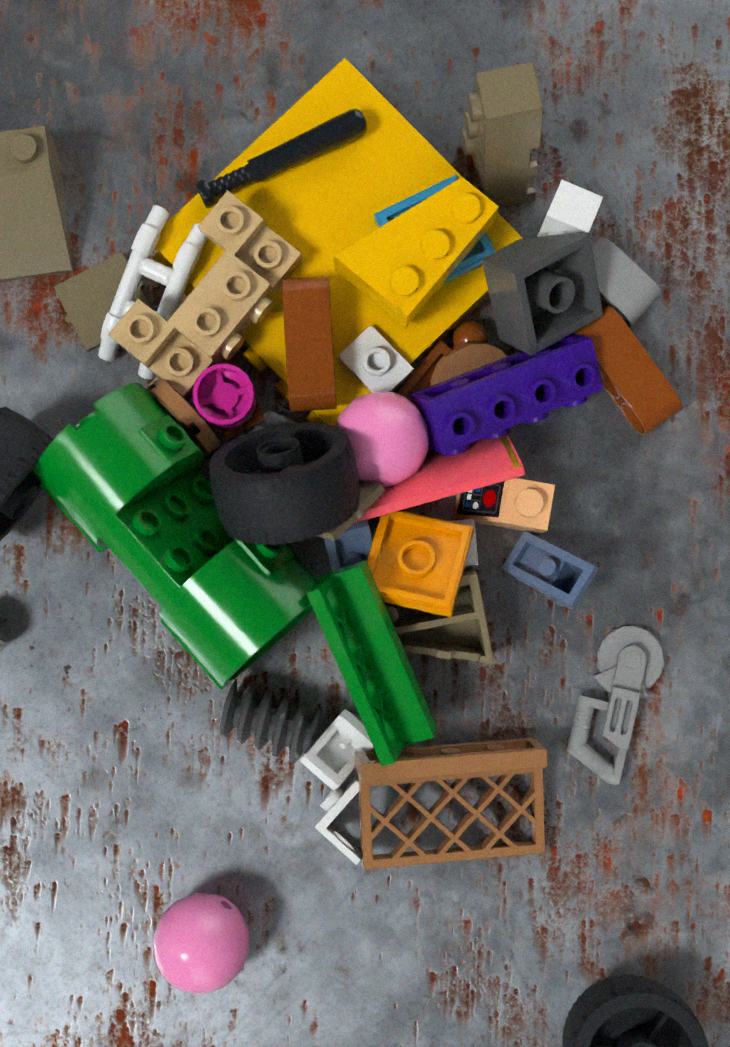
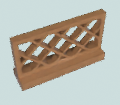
(452, 762)

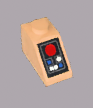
(508, 504)

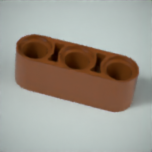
(309, 344)
(630, 373)

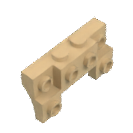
(220, 306)

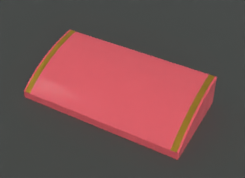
(444, 476)

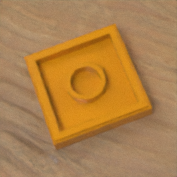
(419, 561)

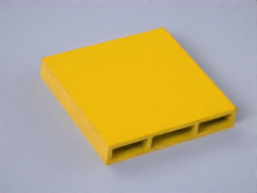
(329, 207)

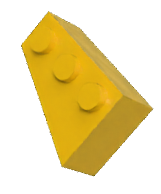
(417, 250)

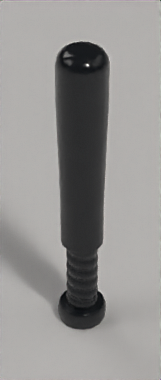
(295, 151)

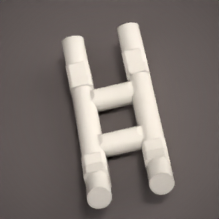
(141, 265)

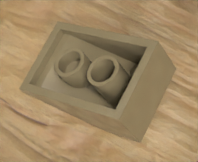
(32, 207)

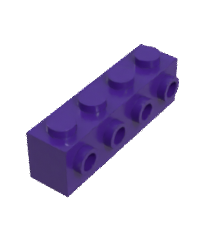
(508, 393)

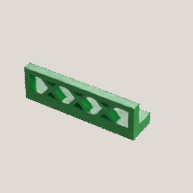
(372, 660)

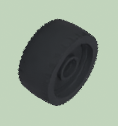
(20, 450)
(285, 483)
(631, 1014)

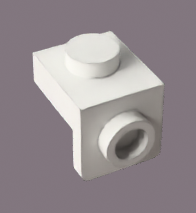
(334, 751)

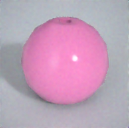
(385, 437)
(201, 943)

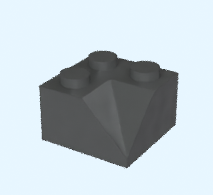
(543, 289)

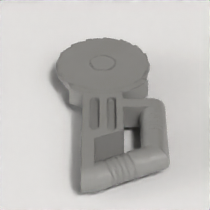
(628, 665)

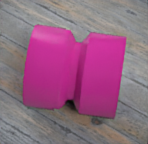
(224, 396)

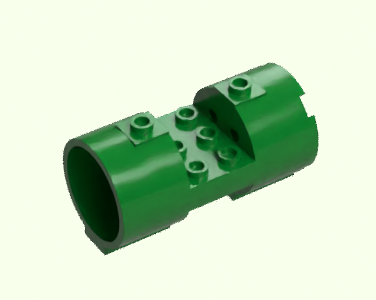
(137, 489)

